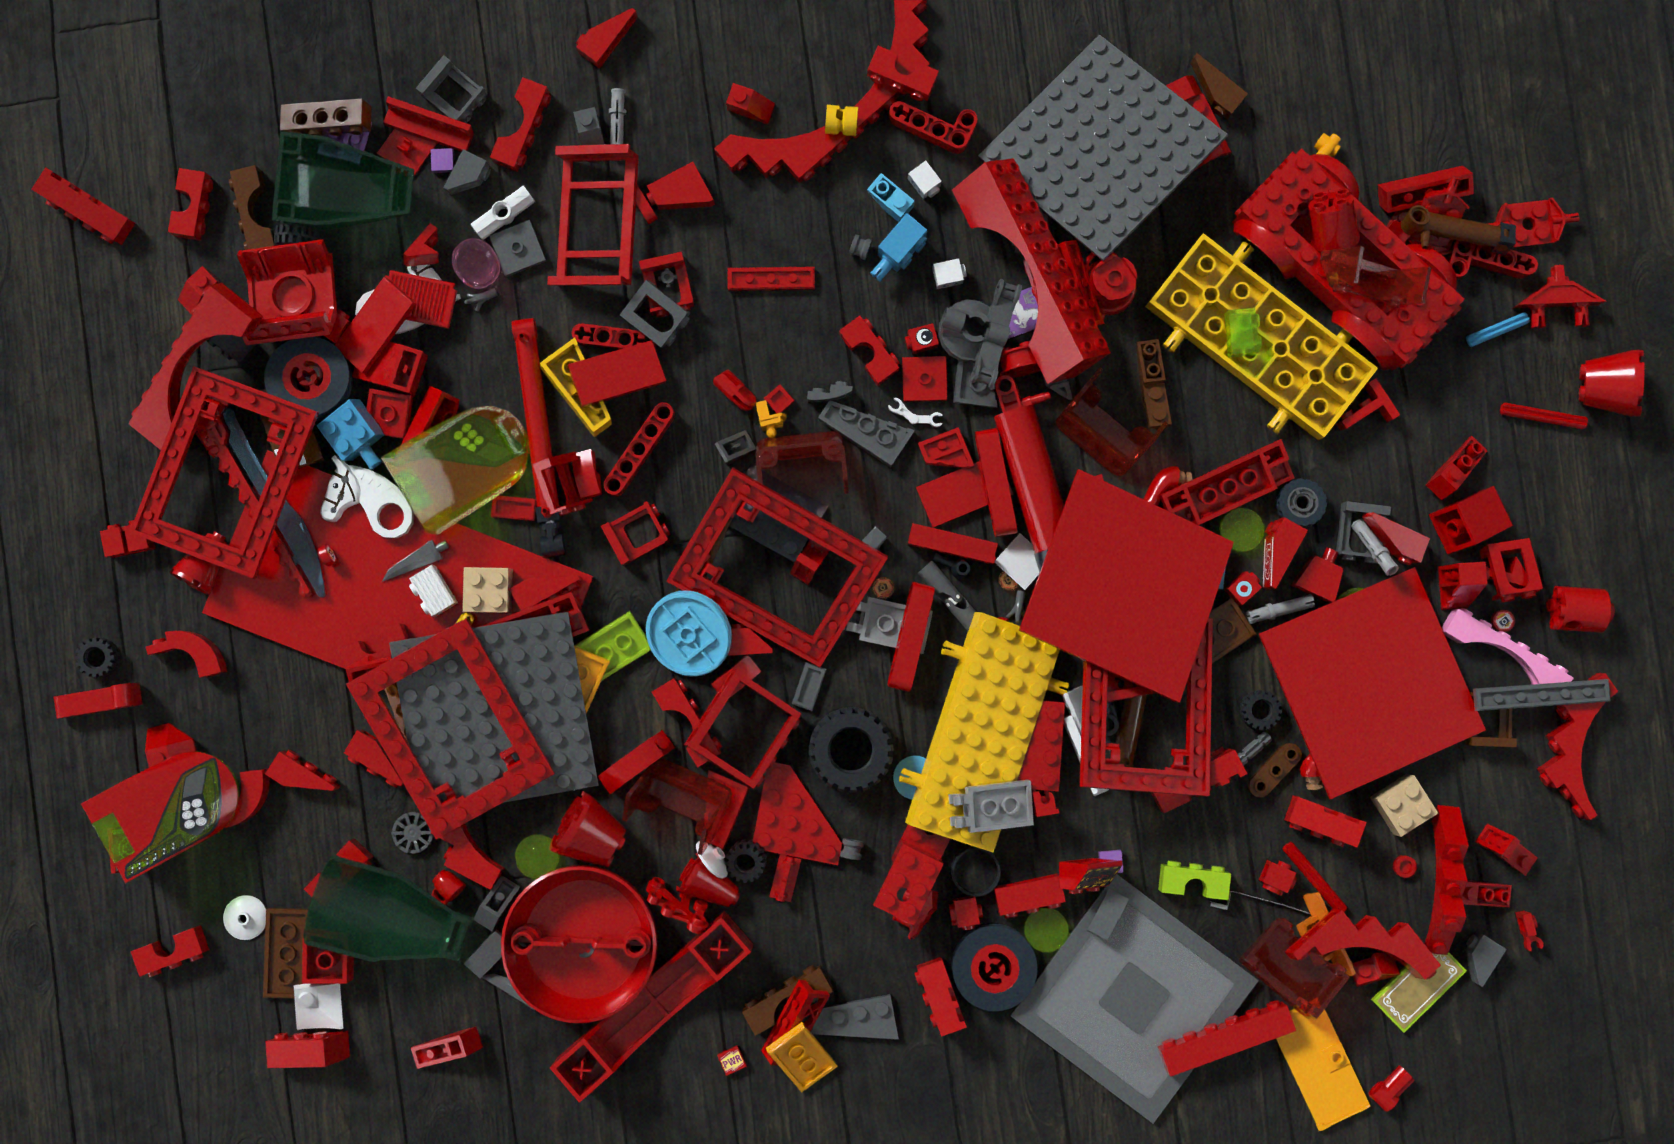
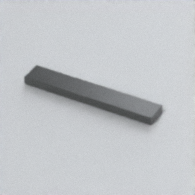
(1541, 694)

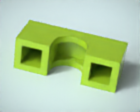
(1175, 877)

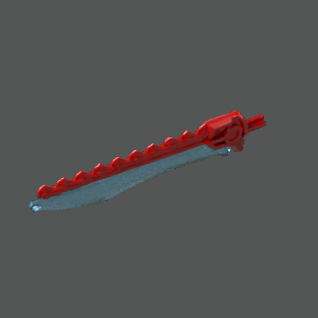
(216, 438)

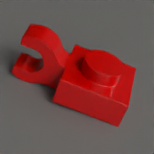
(1527, 925)

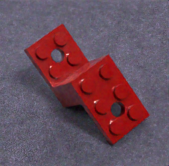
(914, 867)

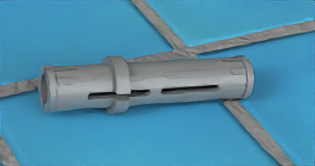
(617, 97)
(1379, 553)
(1271, 611)

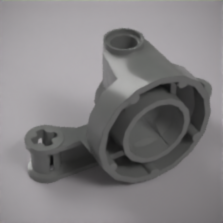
(995, 324)

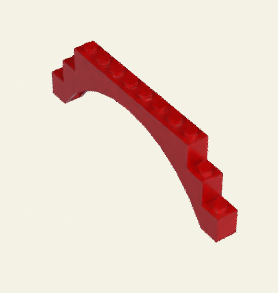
(810, 150)

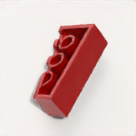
(434, 409)

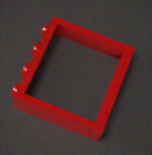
(713, 711)

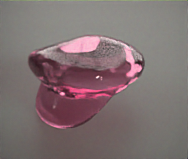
(475, 263)

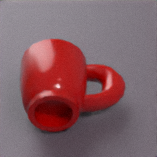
(447, 885)

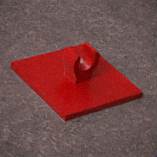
(406, 149)

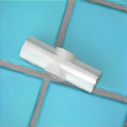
(491, 222)

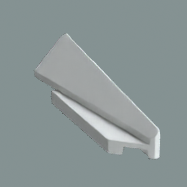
(1073, 723)

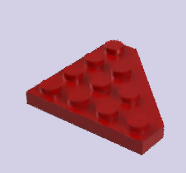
(792, 821)

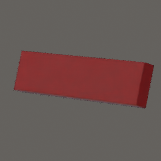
(771, 278)

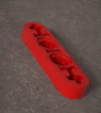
(614, 333)

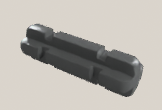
(1254, 747)

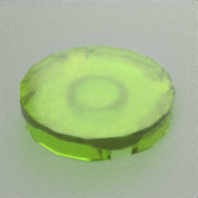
(1243, 528)
(534, 856)
(1046, 930)

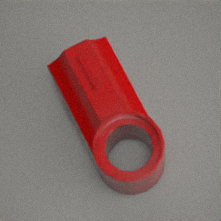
(1387, 1092)

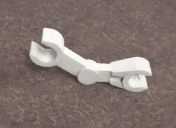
(913, 418)

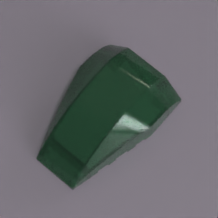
(336, 185)

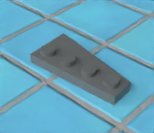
(966, 391)
(873, 435)
(858, 1018)

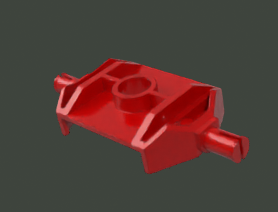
(1445, 203)
(1546, 221)

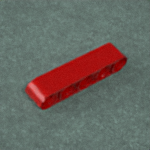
(638, 460)
(996, 482)
(911, 636)

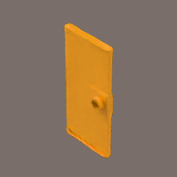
(1322, 1070)

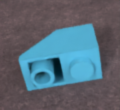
(890, 197)

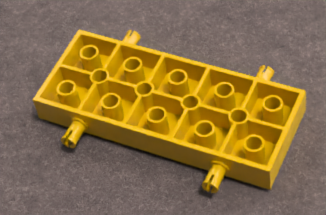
(1301, 362)
(982, 723)

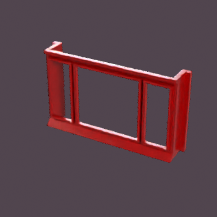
(584, 153)

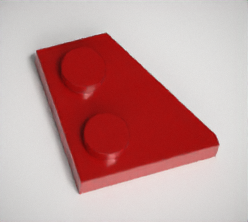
(946, 450)

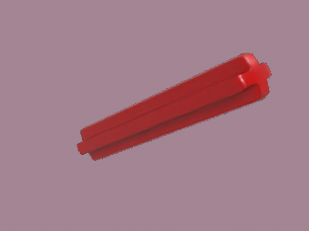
(1543, 415)
(1313, 876)

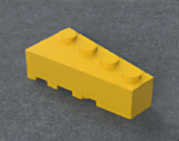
(556, 369)

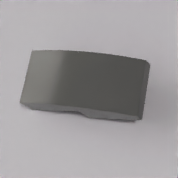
(837, 392)
(1108, 915)
(485, 955)

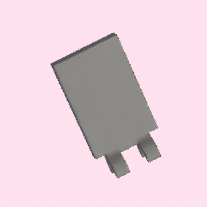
(882, 622)
(994, 806)

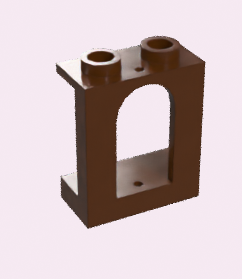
(1504, 732)

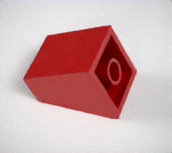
(1470, 520)

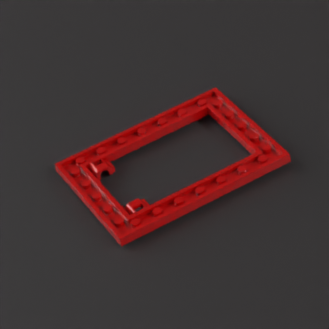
(218, 390)
(730, 500)
(1180, 779)
(454, 811)

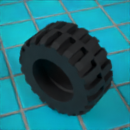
(857, 779)

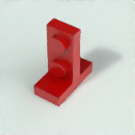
(1379, 401)
(809, 561)
(1507, 848)

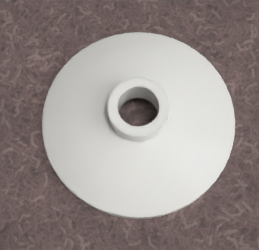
(714, 860)
(255, 917)

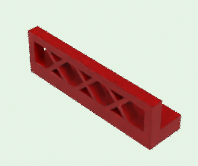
(428, 125)
(952, 544)
(795, 1011)

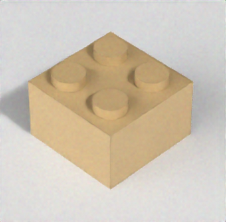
(487, 590)
(1404, 805)

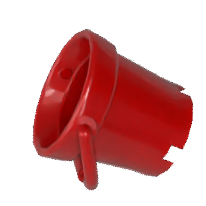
(1112, 283)

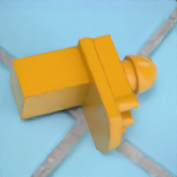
(769, 422)

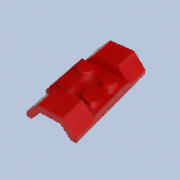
(1190, 92)

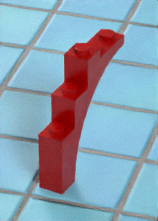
(1568, 740)
(469, 859)
(1451, 879)

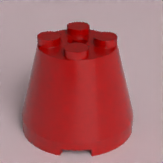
(1614, 383)
(588, 832)

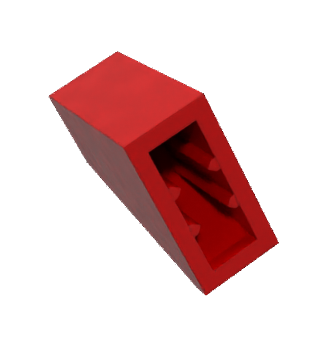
(680, 190)

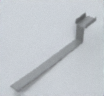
(1222, 906)

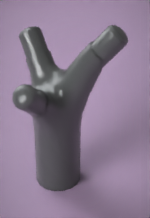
(480, 298)
(1018, 608)

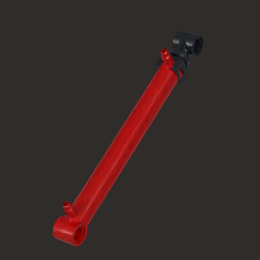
(538, 434)

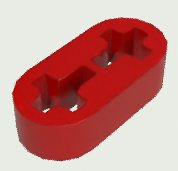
(644, 207)

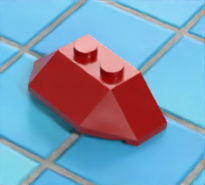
(166, 742)

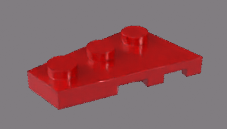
(739, 793)

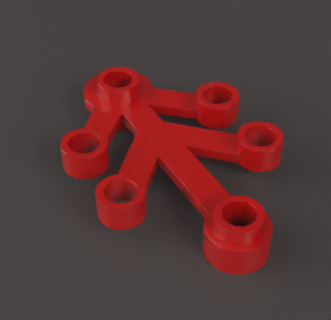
(695, 922)

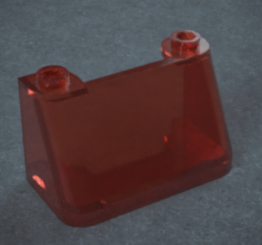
(1304, 983)

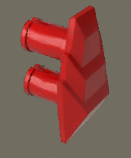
(928, 909)

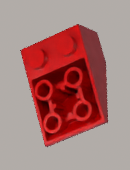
(396, 369)

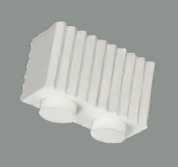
(432, 590)

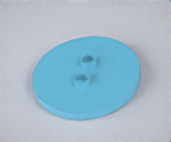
(688, 633)

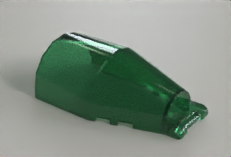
(379, 915)

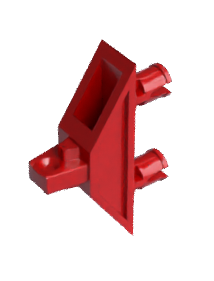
(1560, 293)

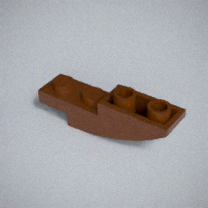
(1153, 383)

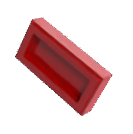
(514, 508)

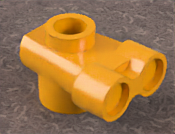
(1328, 144)

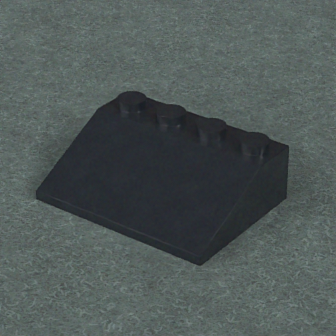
(770, 531)

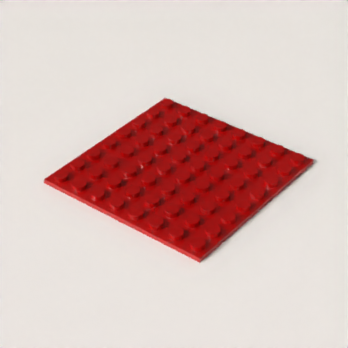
(1127, 586)
(1372, 682)

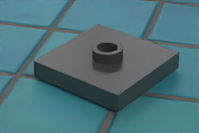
(517, 248)

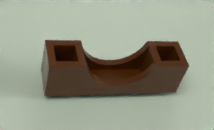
(248, 187)
(761, 1012)

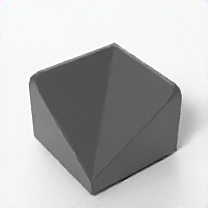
(875, 538)

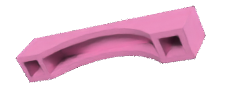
(1464, 628)

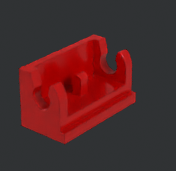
(1043, 805)

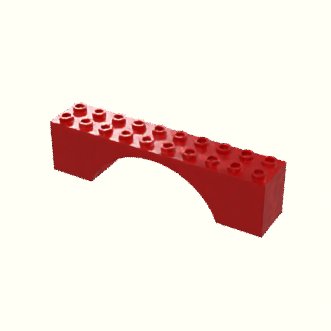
(1065, 330)
(668, 990)

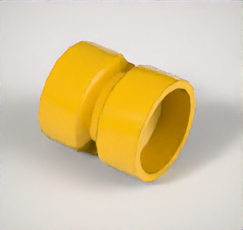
(841, 120)

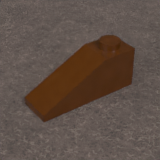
(1220, 91)

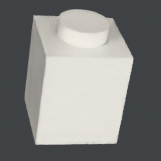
(925, 180)
(948, 273)

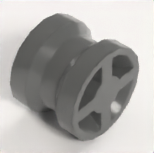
(860, 247)
(852, 849)

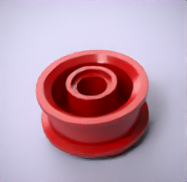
(1018, 361)

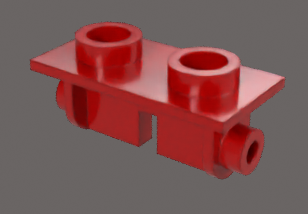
(785, 878)

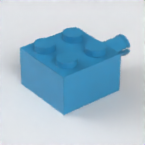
(899, 246)
(352, 432)

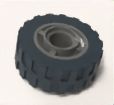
(1310, 493)

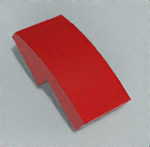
(586, 476)
(745, 666)

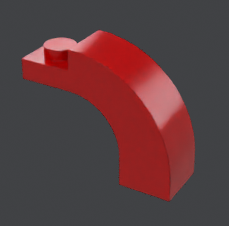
(203, 651)
(636, 761)
(252, 797)

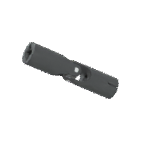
(943, 588)

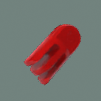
(735, 390)

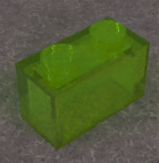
(1242, 332)

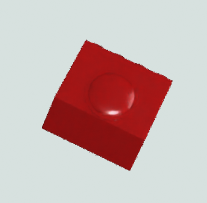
(291, 290)

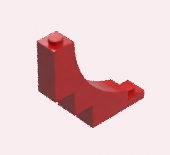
(1338, 932)

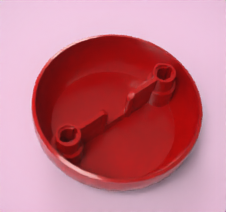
(560, 919)

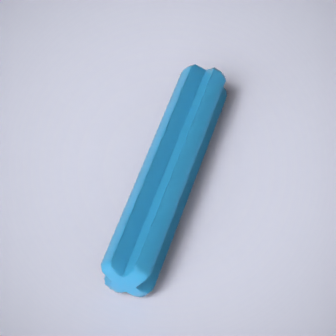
(1497, 329)

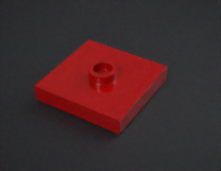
(924, 379)
(390, 411)

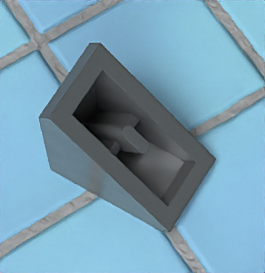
(735, 447)

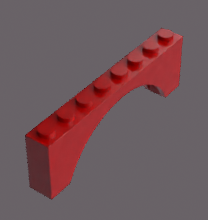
(216, 314)

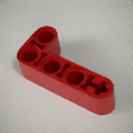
(931, 123)
(1492, 260)
(98, 700)

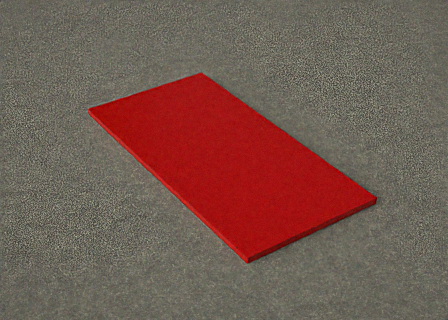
(356, 598)

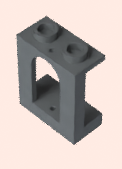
(436, 76)
(679, 314)
(1347, 509)

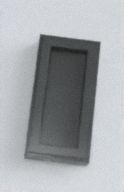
(809, 686)

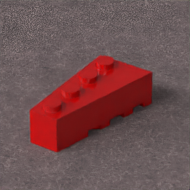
(83, 206)
(1045, 747)
(1223, 765)

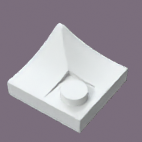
(318, 1006)

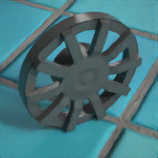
(411, 833)

